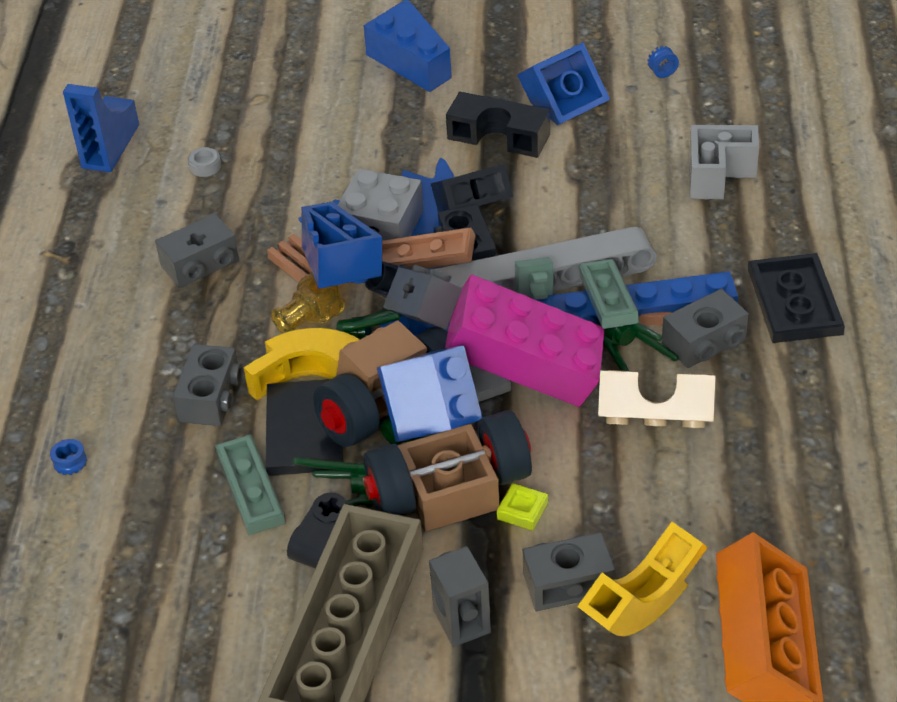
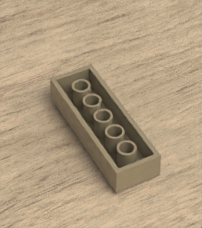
(347, 609)

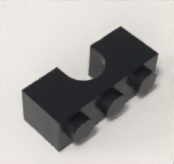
(477, 115)

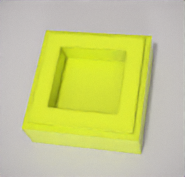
(522, 506)

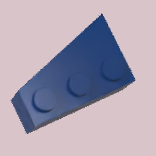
(339, 246)

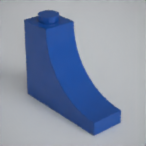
(99, 125)

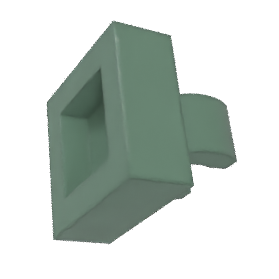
(534, 277)

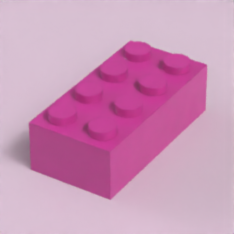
(527, 341)

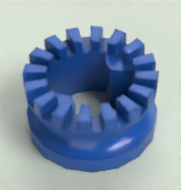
(660, 55)
(72, 462)

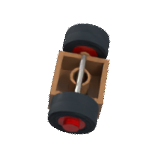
(354, 399)
(449, 472)

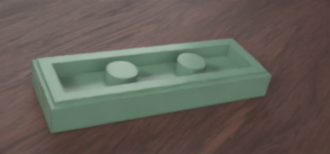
(608, 294)
(250, 484)

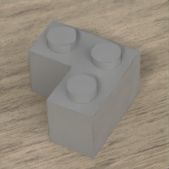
(719, 154)

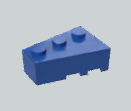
(408, 46)

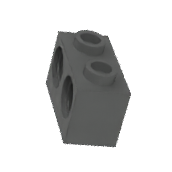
(207, 385)

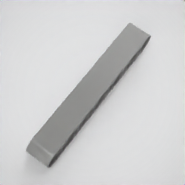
(627, 247)

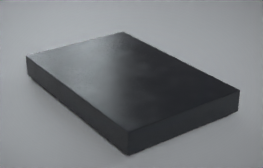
(795, 298)
(295, 429)

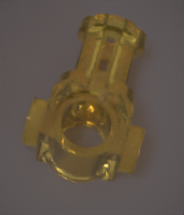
(308, 305)

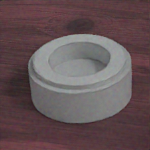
(204, 162)

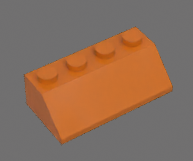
(767, 624)

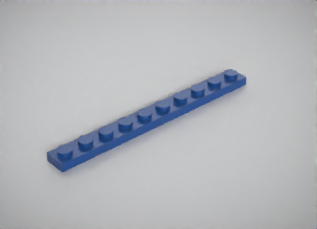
(648, 297)

